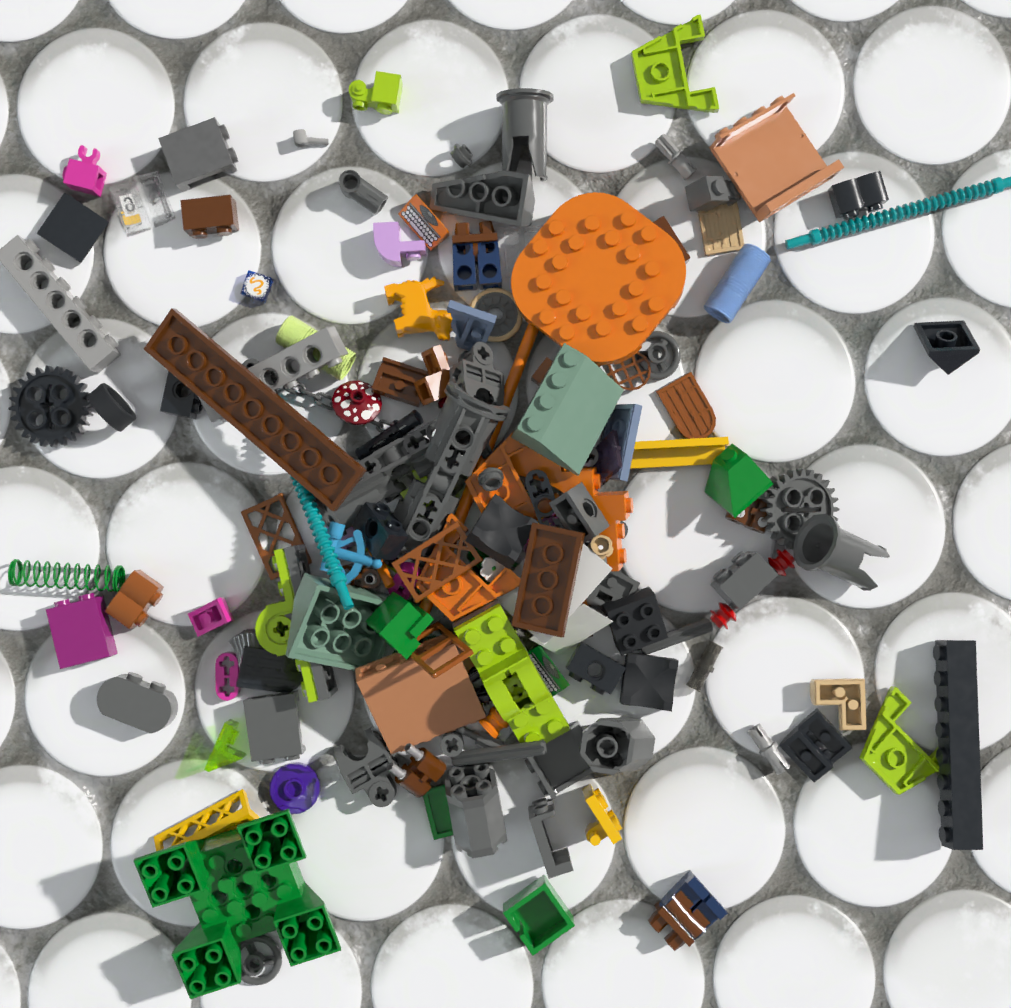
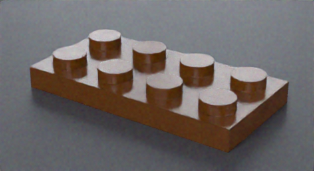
(548, 579)

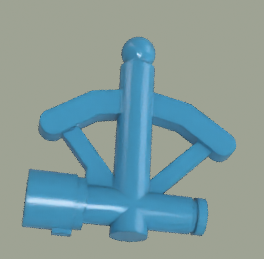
(359, 559)

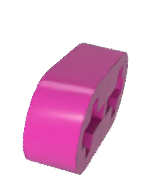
(407, 567)
(221, 676)

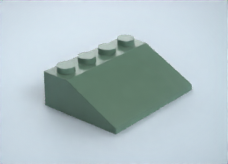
(568, 410)
(327, 632)

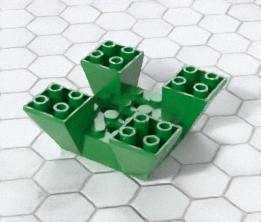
(215, 882)

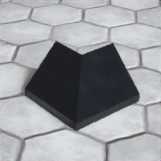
(947, 343)

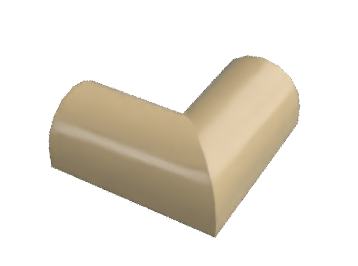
(847, 694)

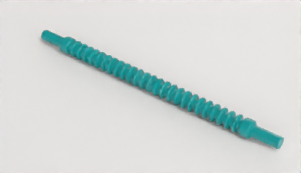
(815, 236)
(337, 577)

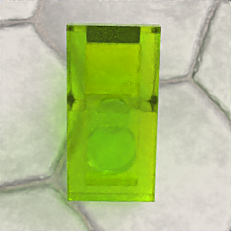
(222, 752)

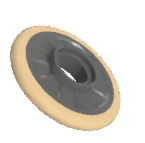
(504, 301)

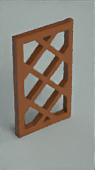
(255, 531)
(416, 554)

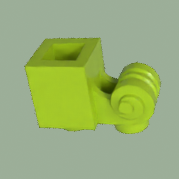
(383, 96)

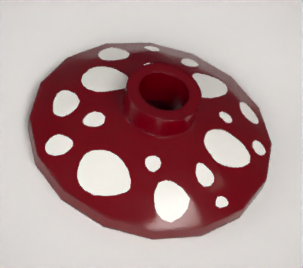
(352, 410)

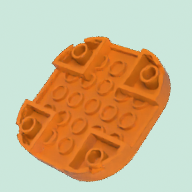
(598, 277)

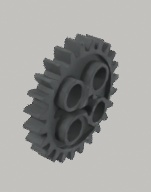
(799, 485)

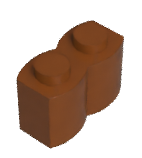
(135, 599)

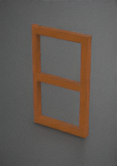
(451, 638)

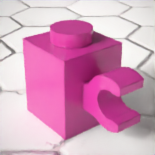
(85, 174)

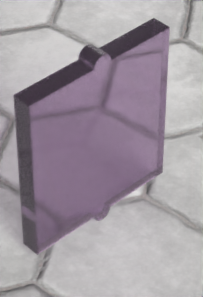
(609, 457)

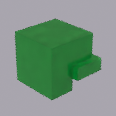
(399, 623)

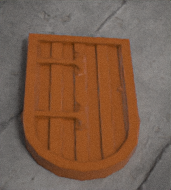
(688, 407)

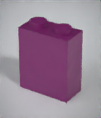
(81, 630)

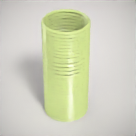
(295, 330)

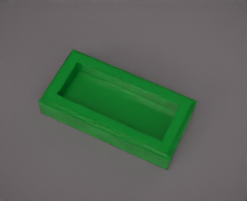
(438, 812)

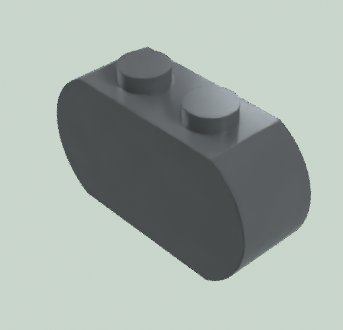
(137, 702)

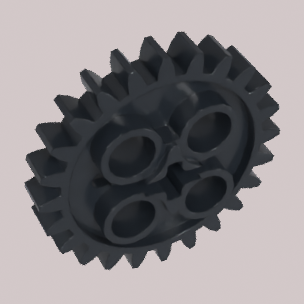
(28, 409)

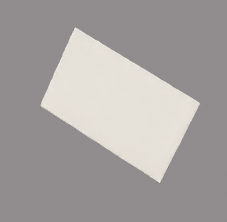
(579, 626)

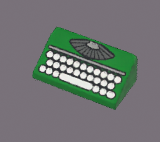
(550, 673)

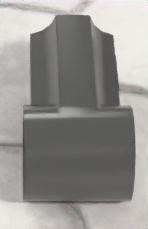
(363, 193)

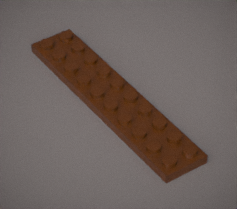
(255, 410)

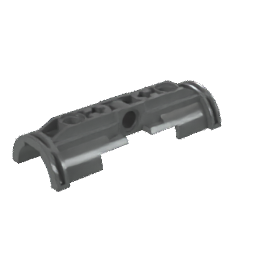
(457, 414)
(388, 465)

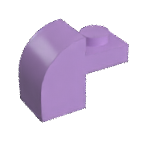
(391, 248)

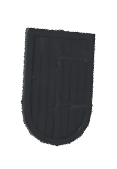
(267, 671)

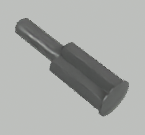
(482, 739)

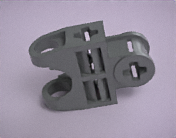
(476, 375)
(377, 777)

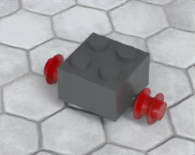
(745, 580)

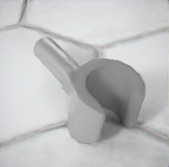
(301, 139)

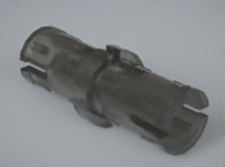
(704, 666)

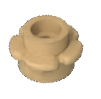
(605, 542)

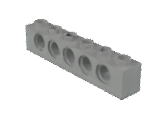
(14, 258)
(325, 340)

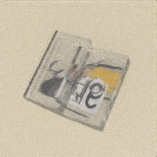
(142, 203)

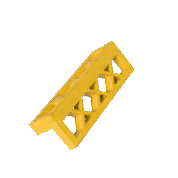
(677, 452)
(225, 822)

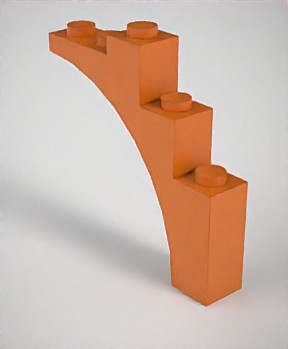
(614, 505)

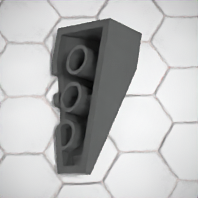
(493, 197)

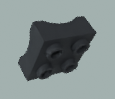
(501, 532)
(635, 621)
(648, 681)

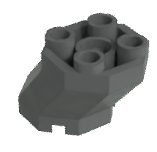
(617, 745)
(475, 809)

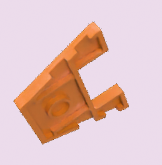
(512, 489)
(468, 590)

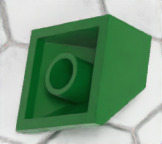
(735, 481)

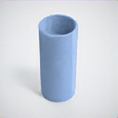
(740, 280)

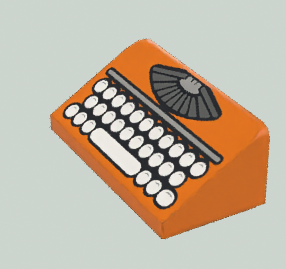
(423, 222)

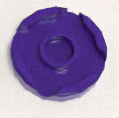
(295, 787)

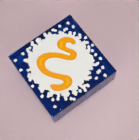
(257, 286)

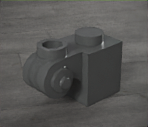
(710, 193)

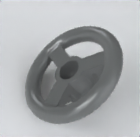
(661, 348)
(252, 969)

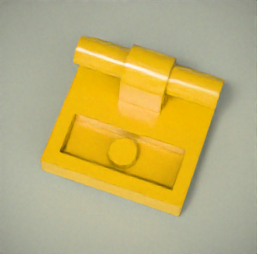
(607, 822)

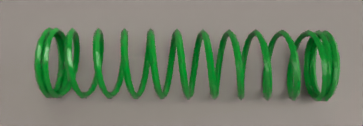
(118, 571)

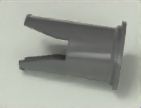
(524, 125)
(834, 550)

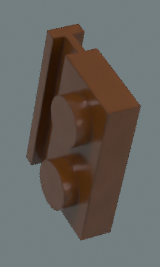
(396, 381)

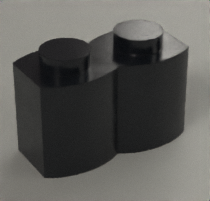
(858, 195)

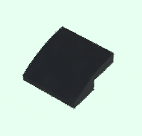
(72, 227)
(815, 745)

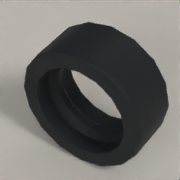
(111, 407)

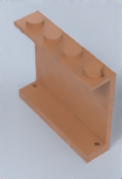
(771, 159)
(411, 703)

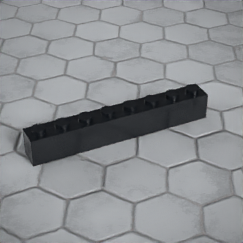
(958, 745)

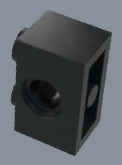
(175, 404)
(380, 531)
(610, 669)

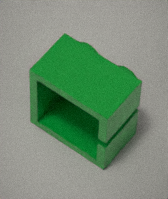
(541, 914)

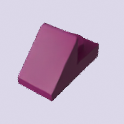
(211, 616)

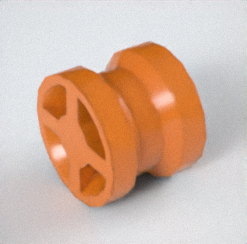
(493, 723)

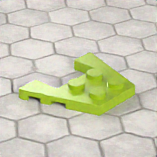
(662, 73)
(892, 752)

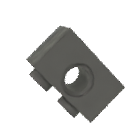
(579, 512)

